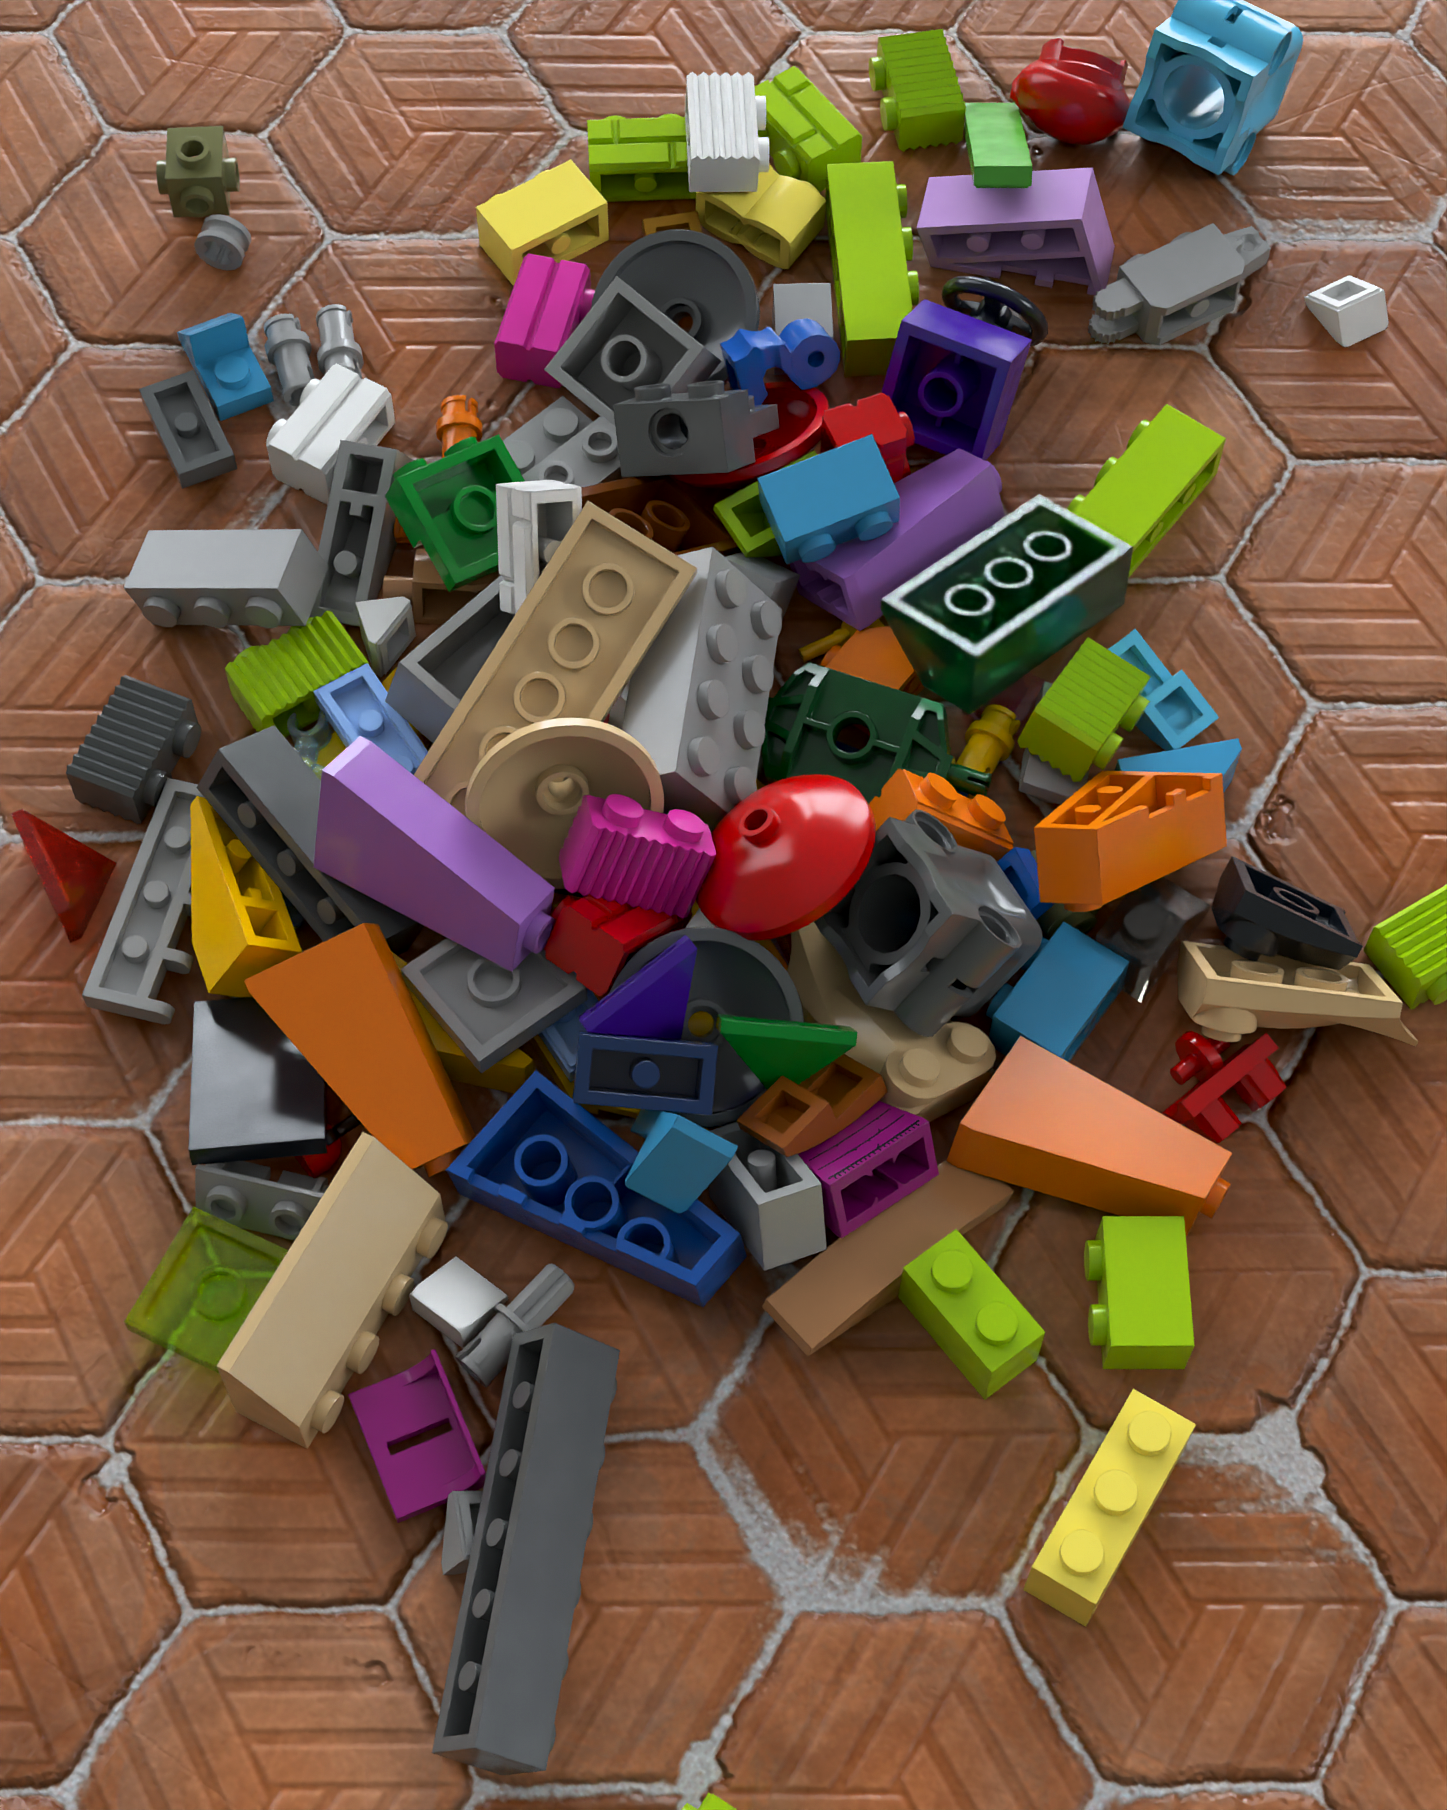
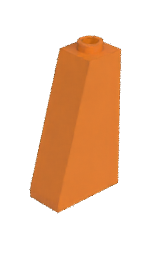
(368, 1042)
(1086, 1142)

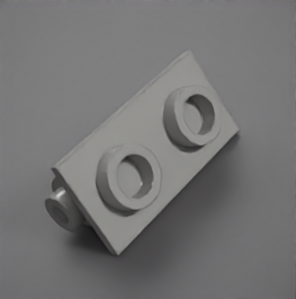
(246, 1197)

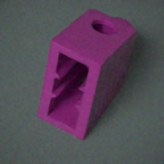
(871, 1165)

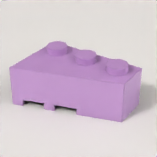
(1039, 231)

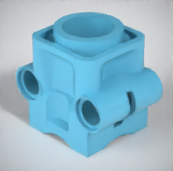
(1214, 80)

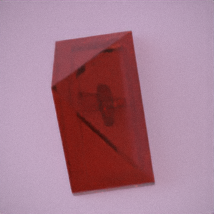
(68, 870)

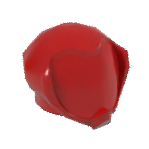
(1073, 94)

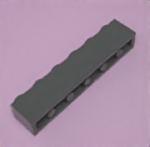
(528, 1553)

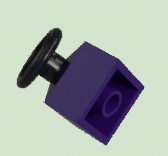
(963, 364)

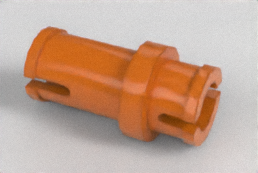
(457, 422)

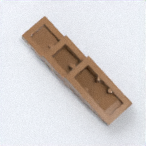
(867, 1264)

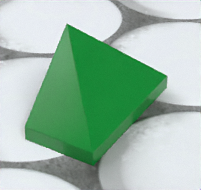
(784, 1046)

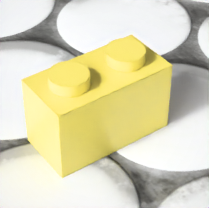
(547, 216)

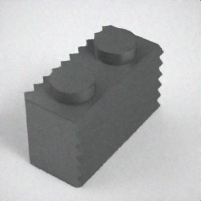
(133, 749)

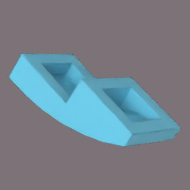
(1175, 707)

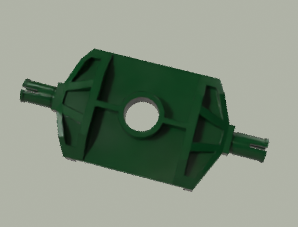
(903, 730)

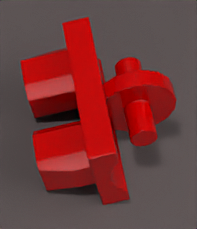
(1245, 1070)

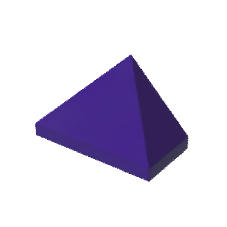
(650, 1000)

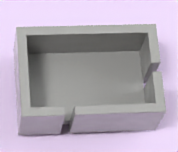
(445, 664)

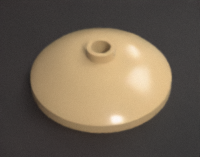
(530, 814)

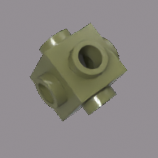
(200, 183)

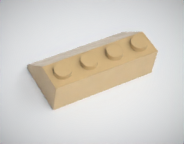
(333, 1294)

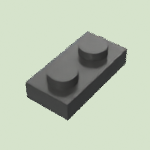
(188, 429)

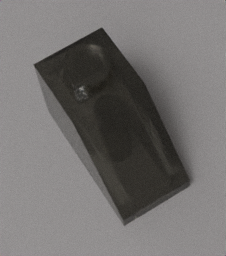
(1150, 930)

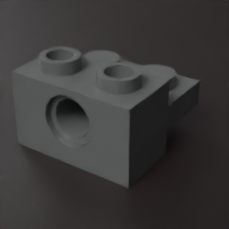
(689, 431)

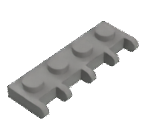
(149, 916)

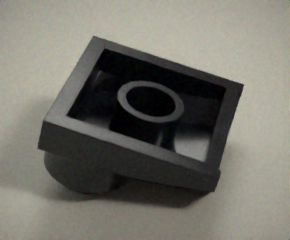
(1280, 919)

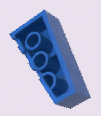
(566, 1177)

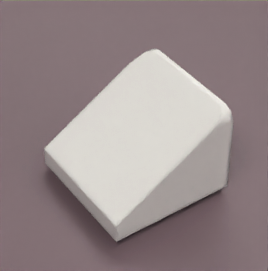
(1349, 309)
(457, 1301)

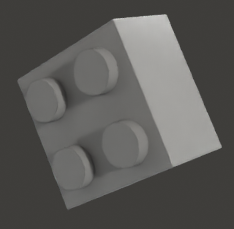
(627, 346)

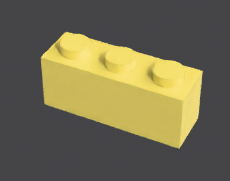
(1108, 1507)

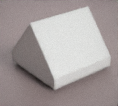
(385, 630)

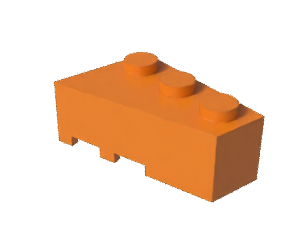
(1126, 834)

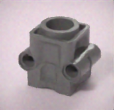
(930, 926)

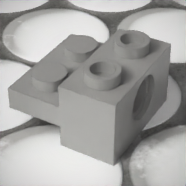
(566, 447)

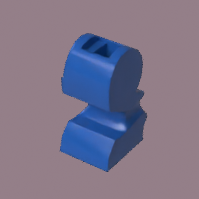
(800, 351)

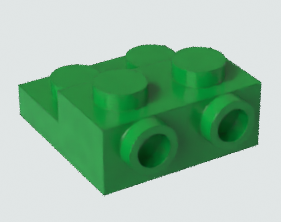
(454, 507)

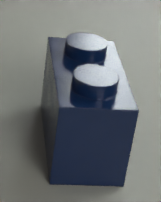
(645, 1073)

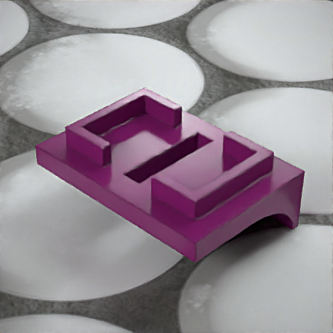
(403, 1409)

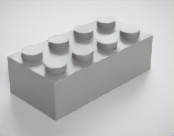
(707, 689)

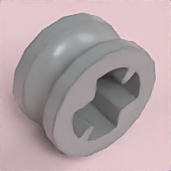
(222, 242)

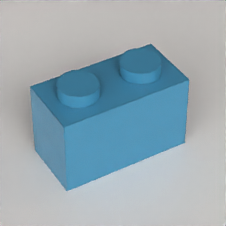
(830, 500)
(1059, 996)

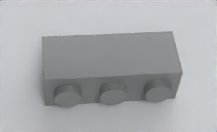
(226, 577)

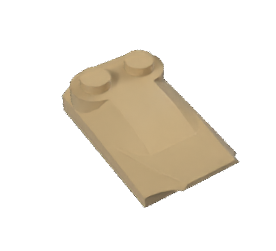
(1239, 994)
(919, 1072)

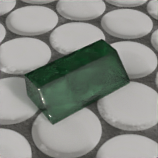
(1007, 601)

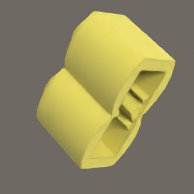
(769, 223)

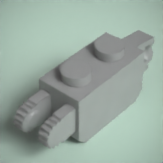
(1177, 285)

